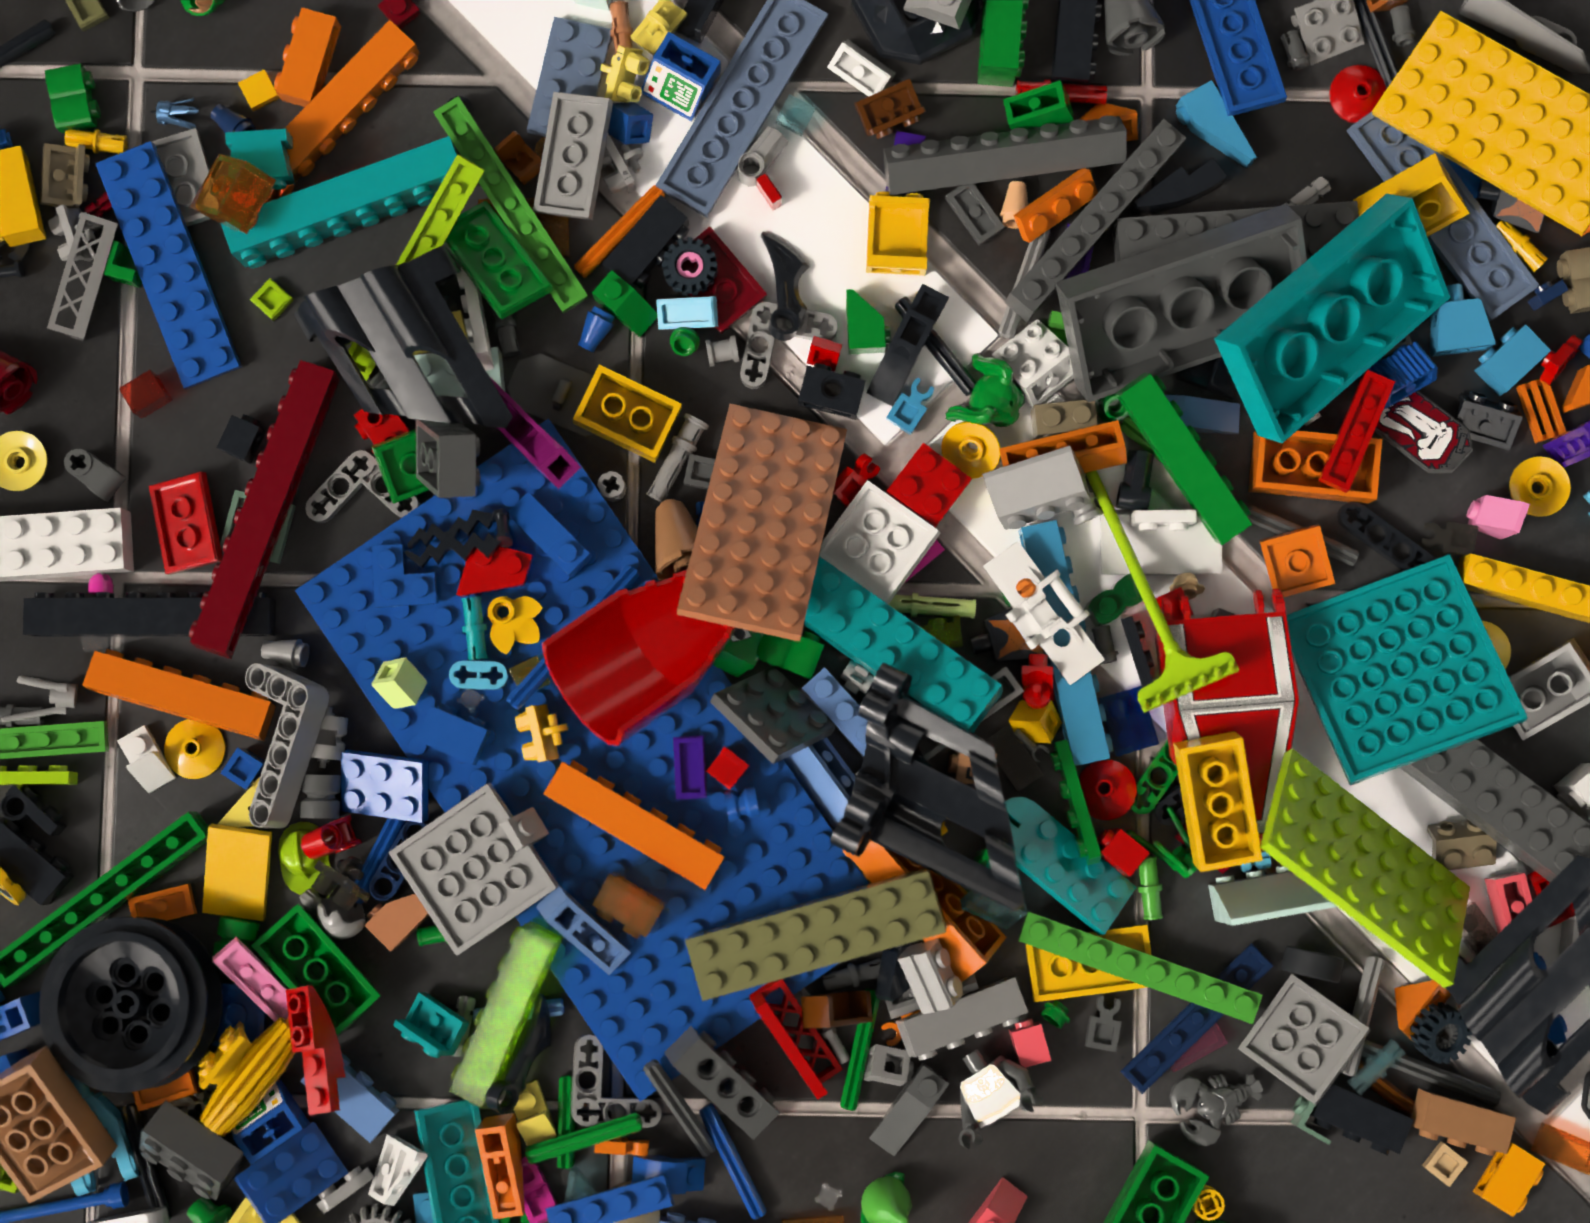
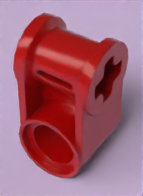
(330, 839)

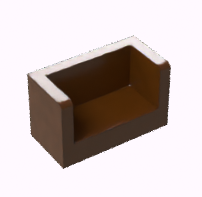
(836, 1009)

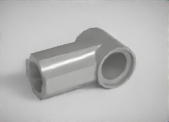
(761, 155)

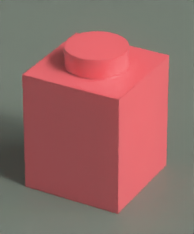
(1029, 1043)

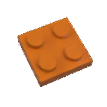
(1297, 561)

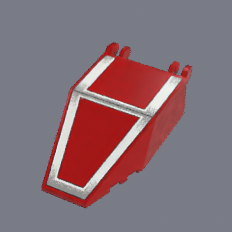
(1253, 702)

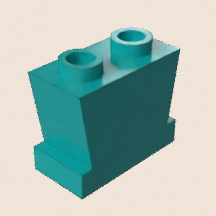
(265, 151)

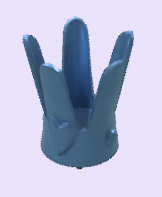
(167, 111)

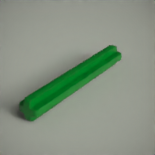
(859, 1058)
(584, 1138)

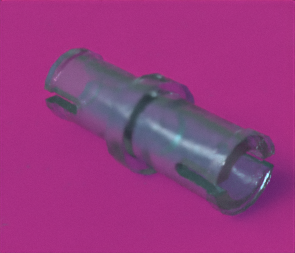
(1376, 1067)

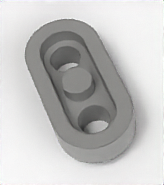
(354, 1180)

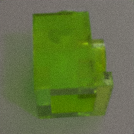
(946, 632)

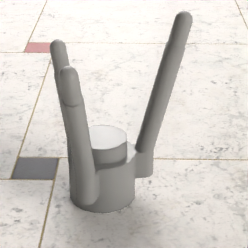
(61, 694)

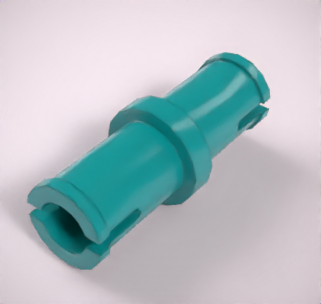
(474, 628)

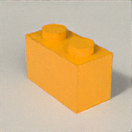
(1509, 1179)

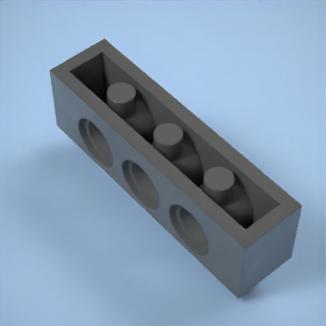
(749, 1115)

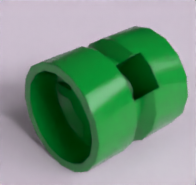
(233, 927)

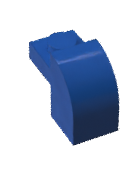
(682, 1173)

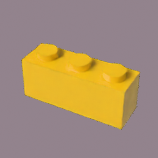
(19, 204)

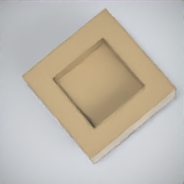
(1444, 1164)

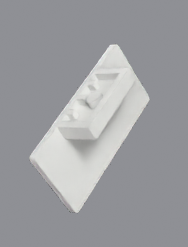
(1163, 542)

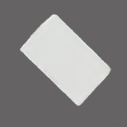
(860, 69)

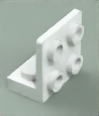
(1038, 362)

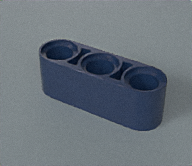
(389, 869)

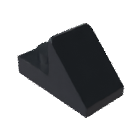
(1211, 377)

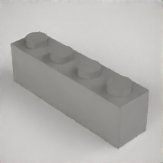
(971, 1015)

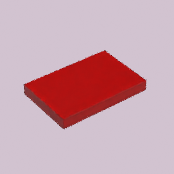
(185, 523)

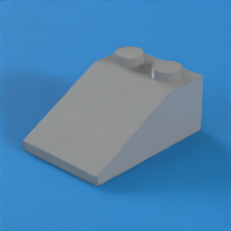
(1552, 687)

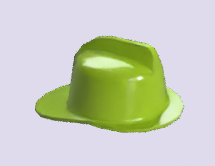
(295, 865)

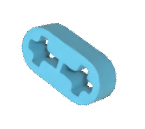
(479, 667)

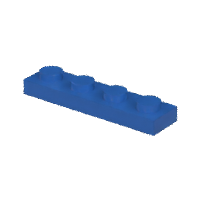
(615, 1203)

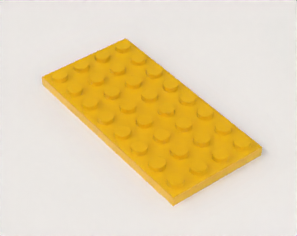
(1496, 118)

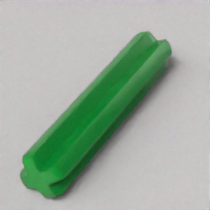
(565, 1121)

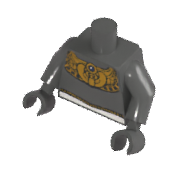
(992, 1093)

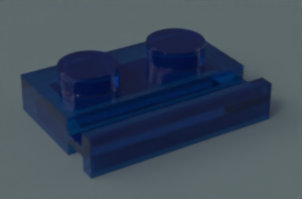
(1127, 723)

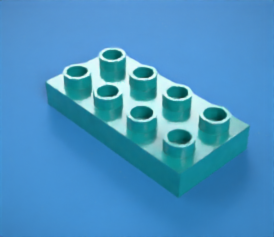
(1333, 317)

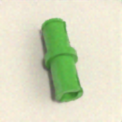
(1150, 889)

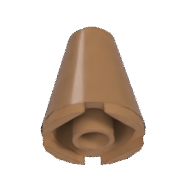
(673, 538)

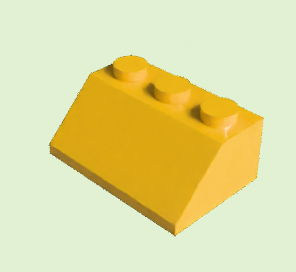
(1431, 191)

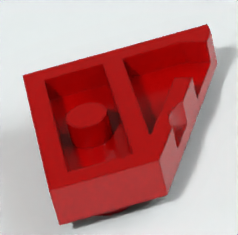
(502, 570)

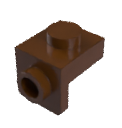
(518, 157)

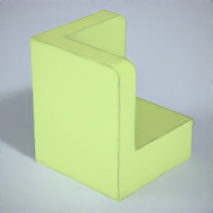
(399, 683)

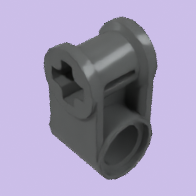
(97, 475)

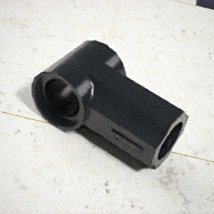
(1135, 491)

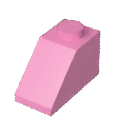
(1497, 516)

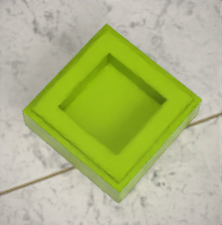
(272, 299)

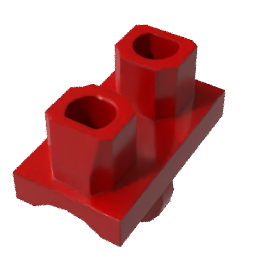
(1038, 681)

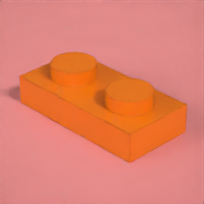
(164, 904)

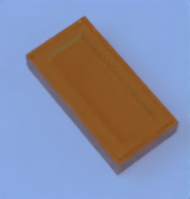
(1563, 1148)

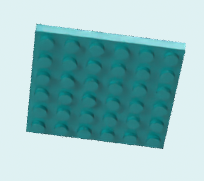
(1402, 670)

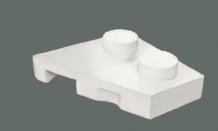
(395, 1169)

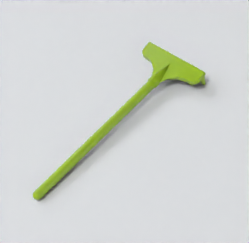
(1181, 672)

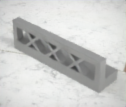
(94, 279)

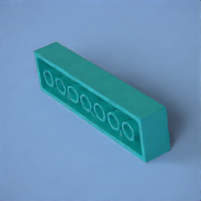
(343, 204)
(878, 634)

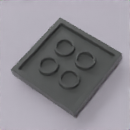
(773, 714)

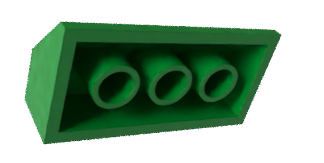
(307, 956)

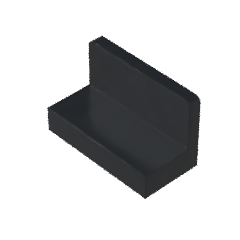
(699, 18)

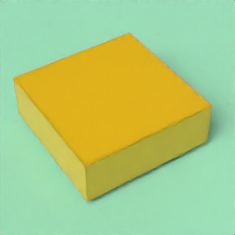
(258, 90)

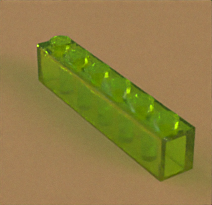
(506, 1011)

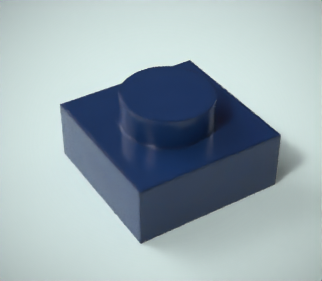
(1547, 293)

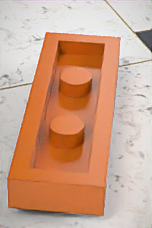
(1056, 205)

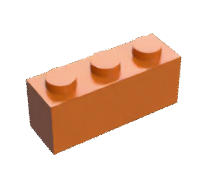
(307, 57)

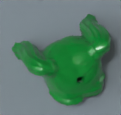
(994, 396)

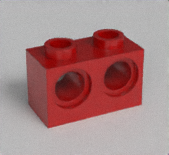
(1121, 851)

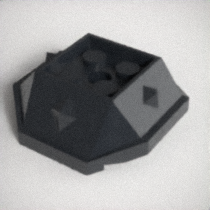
(908, 35)

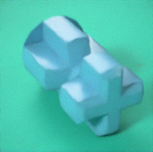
(1265, 863)

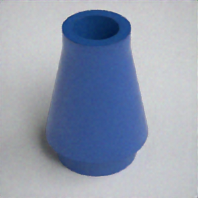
(595, 328)

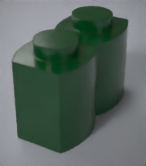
(1111, 603)

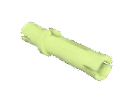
(937, 606)

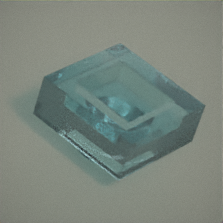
(795, 115)

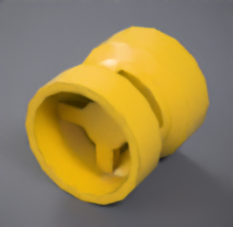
(1207, 1198)

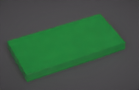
(496, 261)

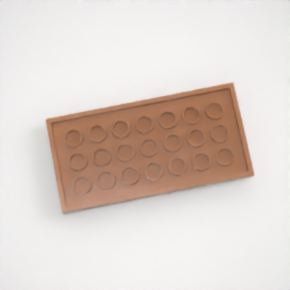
(763, 523)

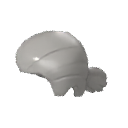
(332, 918)

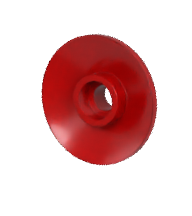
(1344, 95)
(1121, 794)

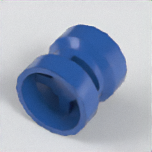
(741, 804)

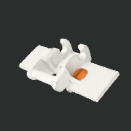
(1034, 617)

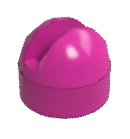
(100, 583)

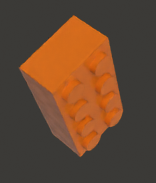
(1296, 465)

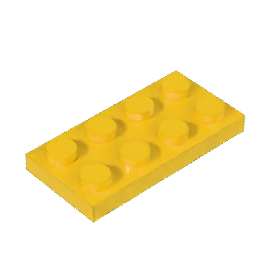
(1061, 978)

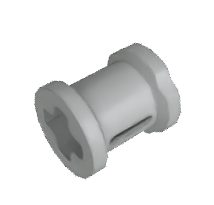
(722, 350)
(615, 495)

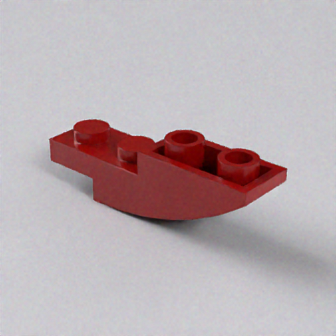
(316, 1038)

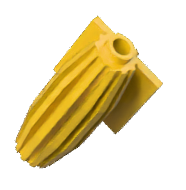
(242, 1073)

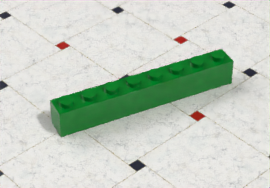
(102, 897)

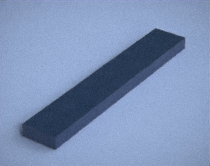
(1191, 1023)

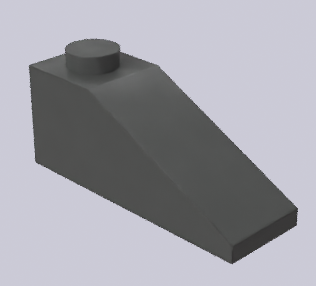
(909, 1109)

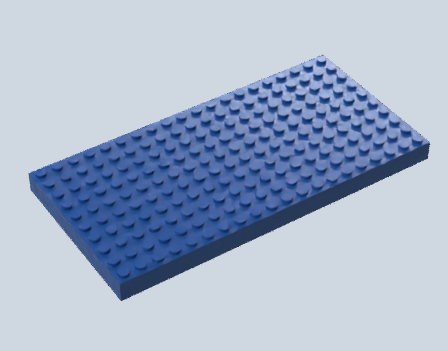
(768, 858)

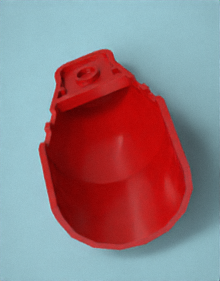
(632, 658)

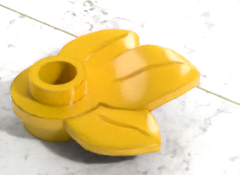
(518, 624)

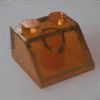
(233, 193)
(629, 905)

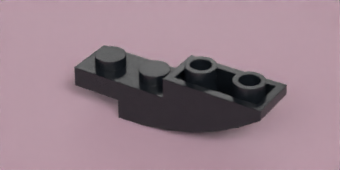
(907, 345)

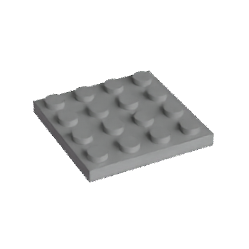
(470, 870)

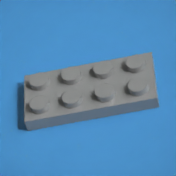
(573, 155)

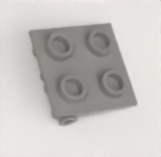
(1328, 28)

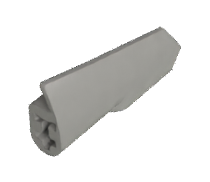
(1531, 33)

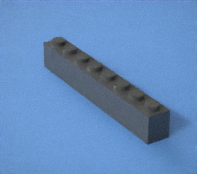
(1005, 155)
(1095, 220)

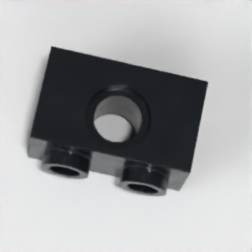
(844, 404)

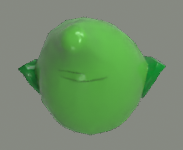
(886, 1200)

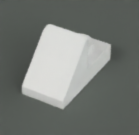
(146, 759)

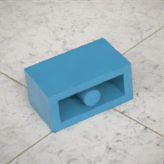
(1511, 360)

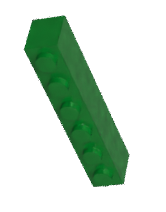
(1183, 458)

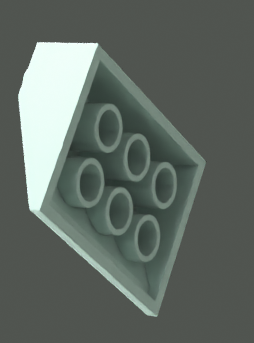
(1263, 897)

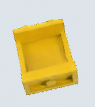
(897, 234)

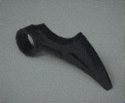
(788, 270)
(535, 1041)

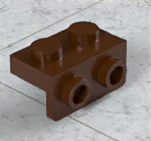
(889, 108)

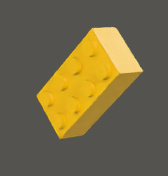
(1217, 801)

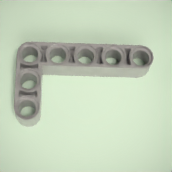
(292, 742)

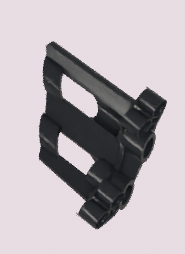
(392, 316)
(905, 800)
(1514, 1002)

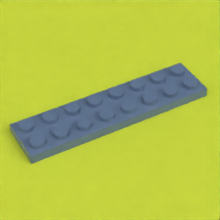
(741, 103)
(1469, 246)

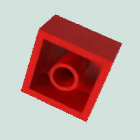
(929, 485)

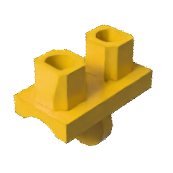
(544, 732)

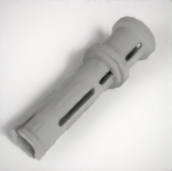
(682, 446)

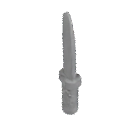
(833, 1040)

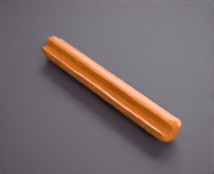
(616, 233)

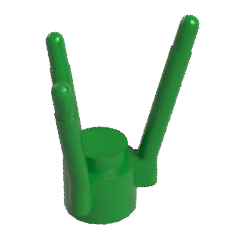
(1180, 858)

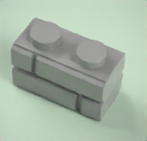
(931, 976)

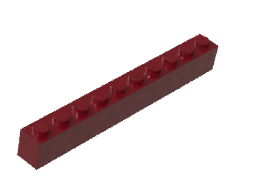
(264, 509)

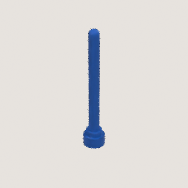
(114, 1196)

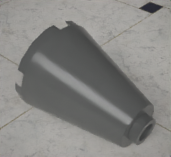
(1131, 26)

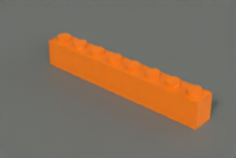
(346, 98)

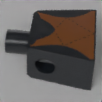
(1510, 208)
(1002, 640)

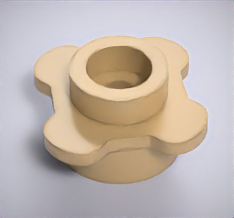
(1189, 585)

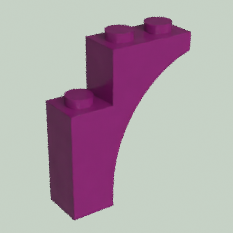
(536, 444)

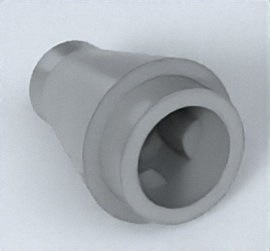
(286, 652)

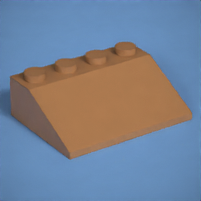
(47, 1127)

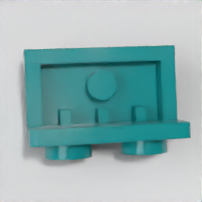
(433, 1026)

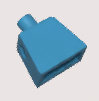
(1459, 325)

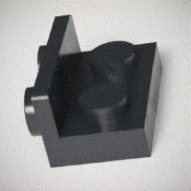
(1488, 420)

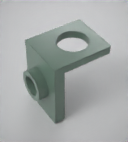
(1302, 1110)

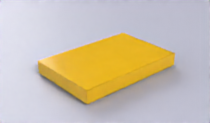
(237, 872)

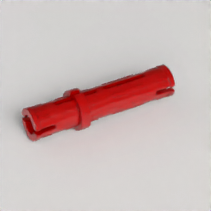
(1077, 93)

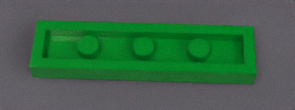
(1078, 815)

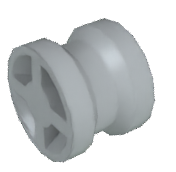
(1087, 513)

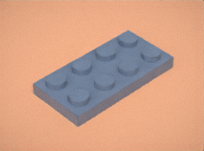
(569, 66)

